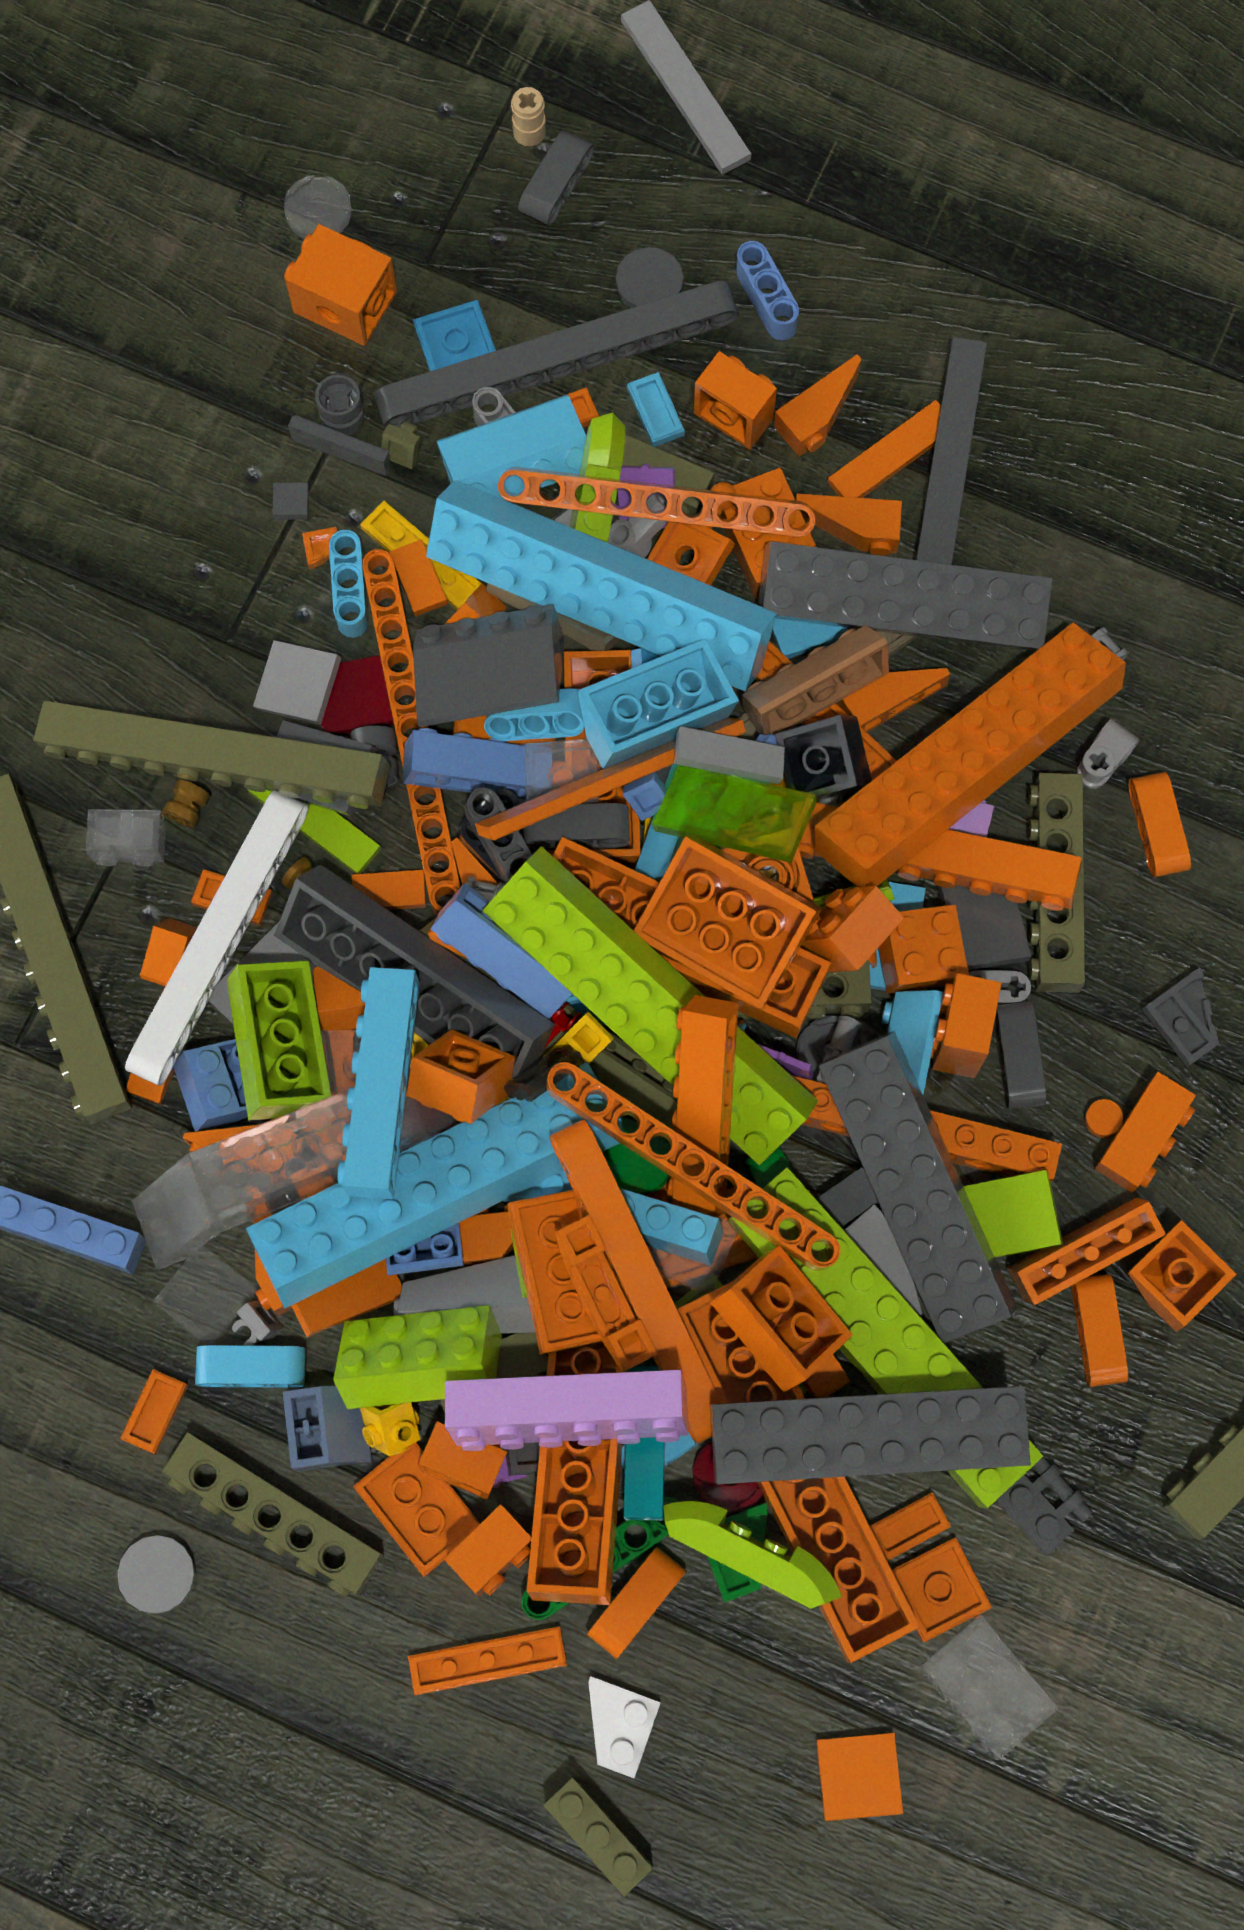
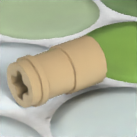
(528, 116)

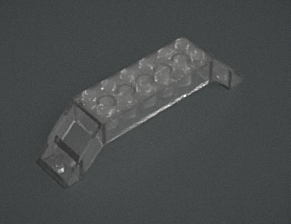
(258, 1174)

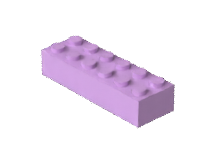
(566, 1409)

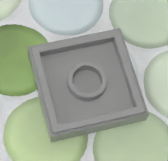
(297, 682)

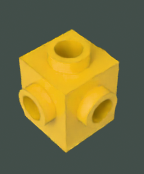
(390, 1427)

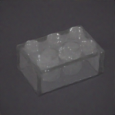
(987, 1687)

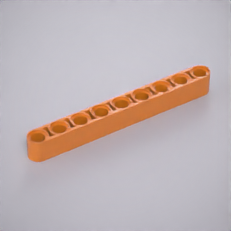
(673, 510)
(711, 1167)
(635, 1269)

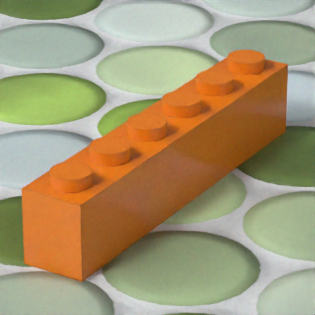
(704, 1091)

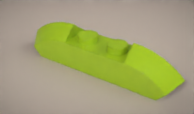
(600, 458)
(797, 1577)

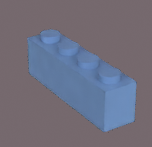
(463, 762)
(493, 950)
(70, 1231)

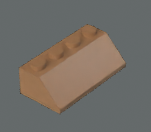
(817, 681)

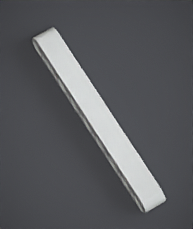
(216, 938)

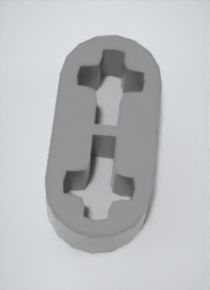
(1005, 977)

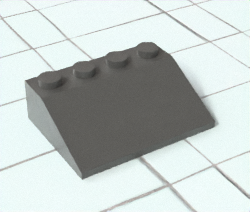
(488, 665)

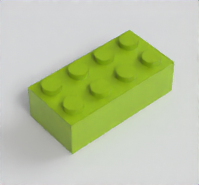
(277, 1038)
(414, 1355)

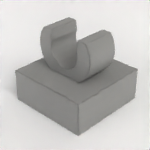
(261, 1323)

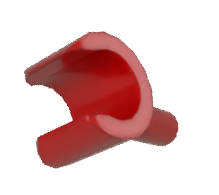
(561, 1022)

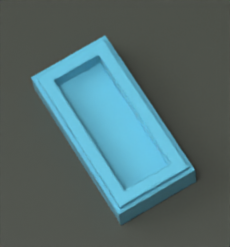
(655, 409)

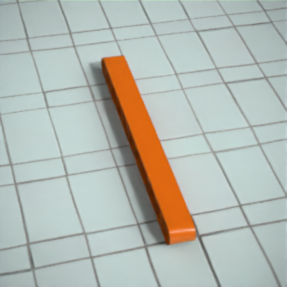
(405, 718)

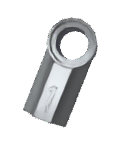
(637, 533)

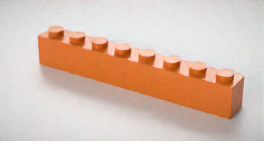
(982, 866)

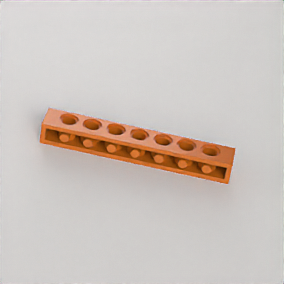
(966, 1141)

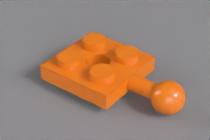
(709, 546)

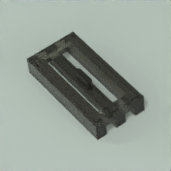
(532, 1081)

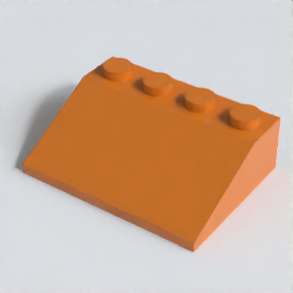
(726, 920)

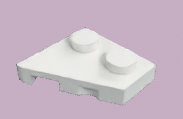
(620, 1725)

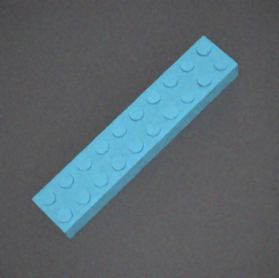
(596, 581)
(434, 1189)

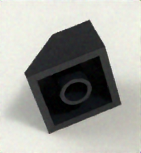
(825, 757)

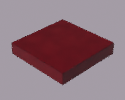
(358, 697)

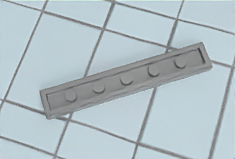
(685, 87)

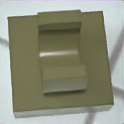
(402, 444)

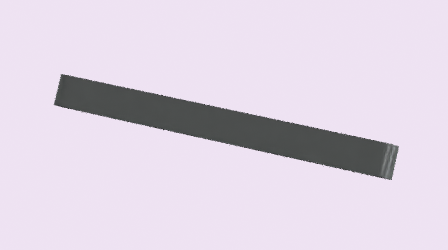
(558, 354)

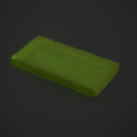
(735, 813)

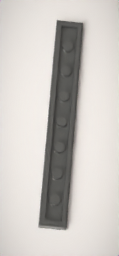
(951, 451)

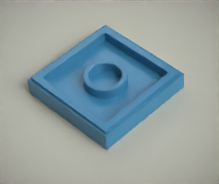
(453, 335)

